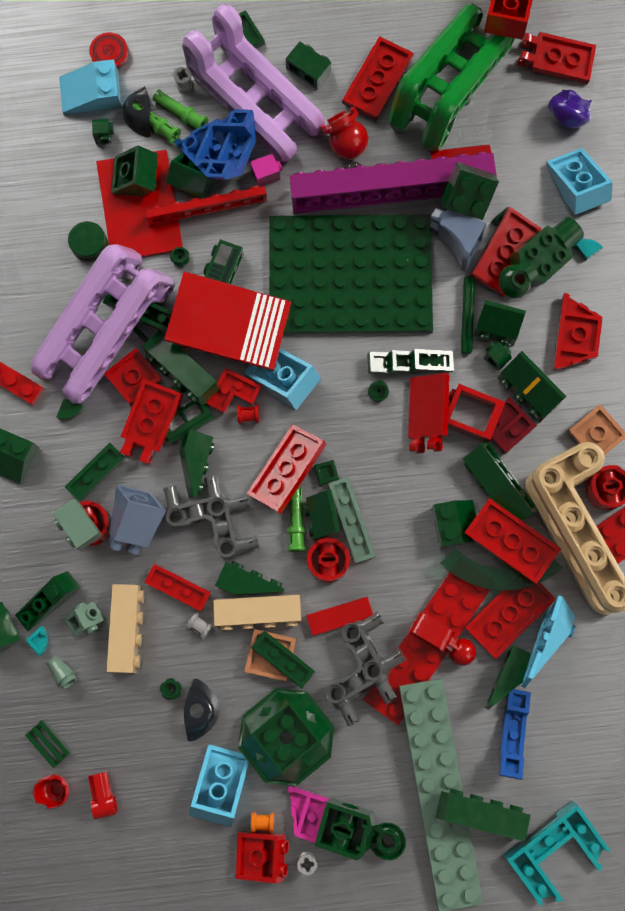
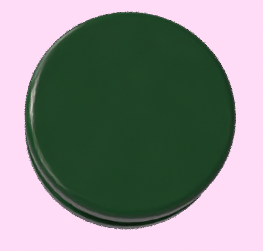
(87, 241)

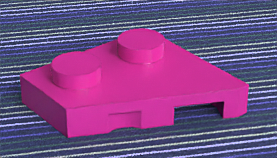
(306, 812)

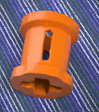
(262, 822)

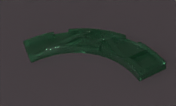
(490, 577)

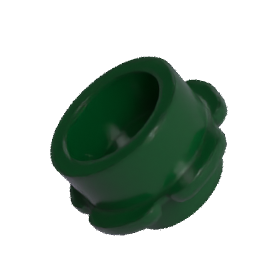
(180, 251)
(164, 688)

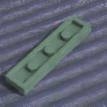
(351, 520)

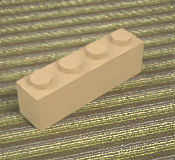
(257, 610)
(124, 628)

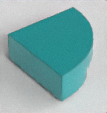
(588, 248)
(38, 640)

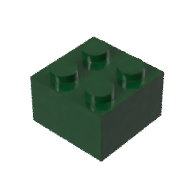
(469, 191)

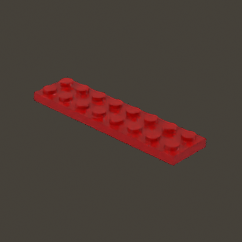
(451, 606)

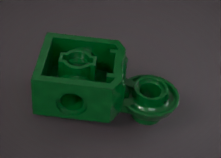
(353, 830)

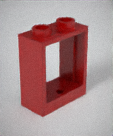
(470, 431)

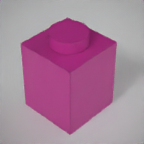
(266, 170)

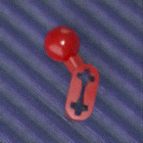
(441, 637)

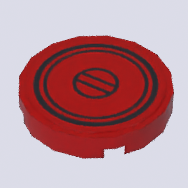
(109, 47)

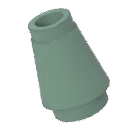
(61, 673)

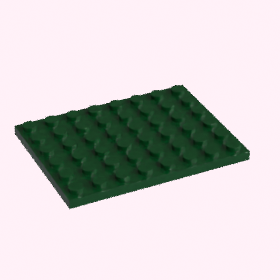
(353, 272)

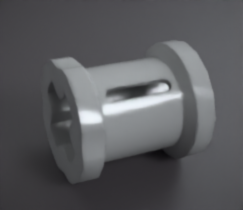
(183, 79)
(199, 626)
(302, 868)

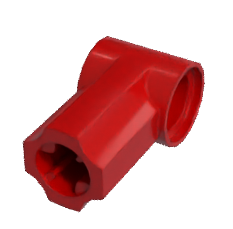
(103, 801)

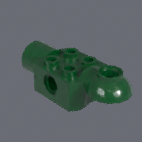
(540, 257)

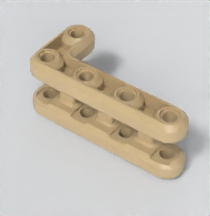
(573, 528)

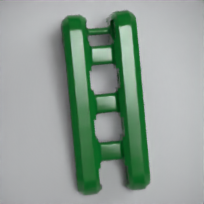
(460, 90)

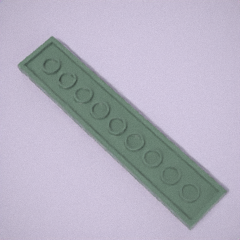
(436, 771)

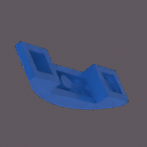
(513, 734)

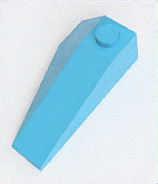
(554, 630)

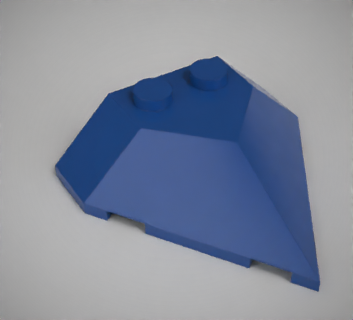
(222, 146)

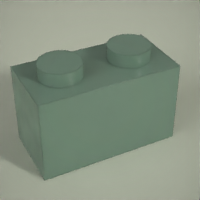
(76, 524)

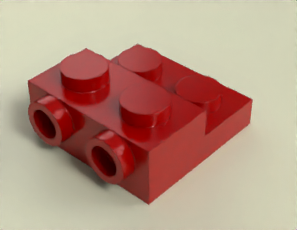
(261, 857)

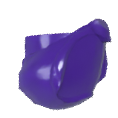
(570, 109)

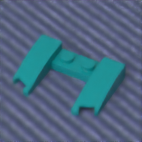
(568, 824)

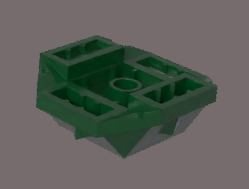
(280, 761)

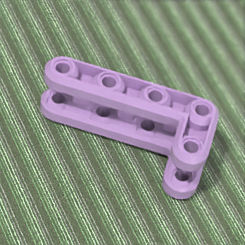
(268, 80)
(112, 264)

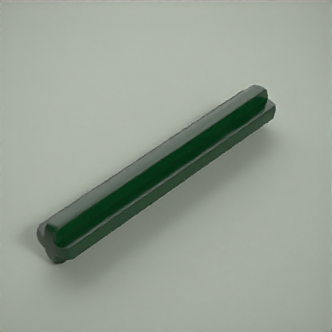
(468, 315)

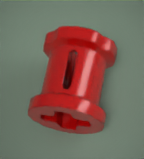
(248, 414)

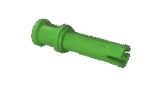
(187, 115)
(160, 125)
(296, 530)

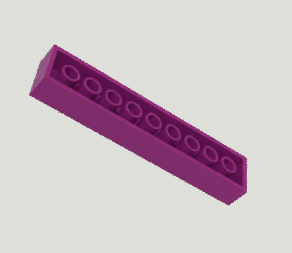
(378, 183)

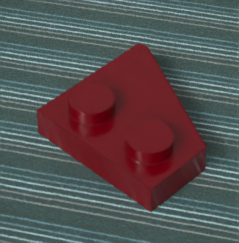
(511, 426)

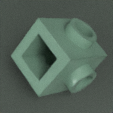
(84, 619)

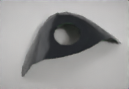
(138, 119)
(203, 695)

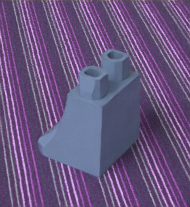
(459, 233)
(134, 519)

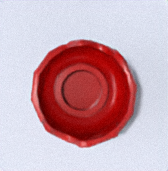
(51, 791)

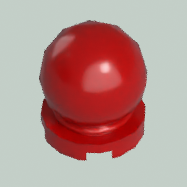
(347, 136)

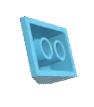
(91, 88)
(580, 181)
(289, 381)
(219, 786)

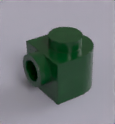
(102, 131)
(498, 355)

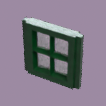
(188, 416)

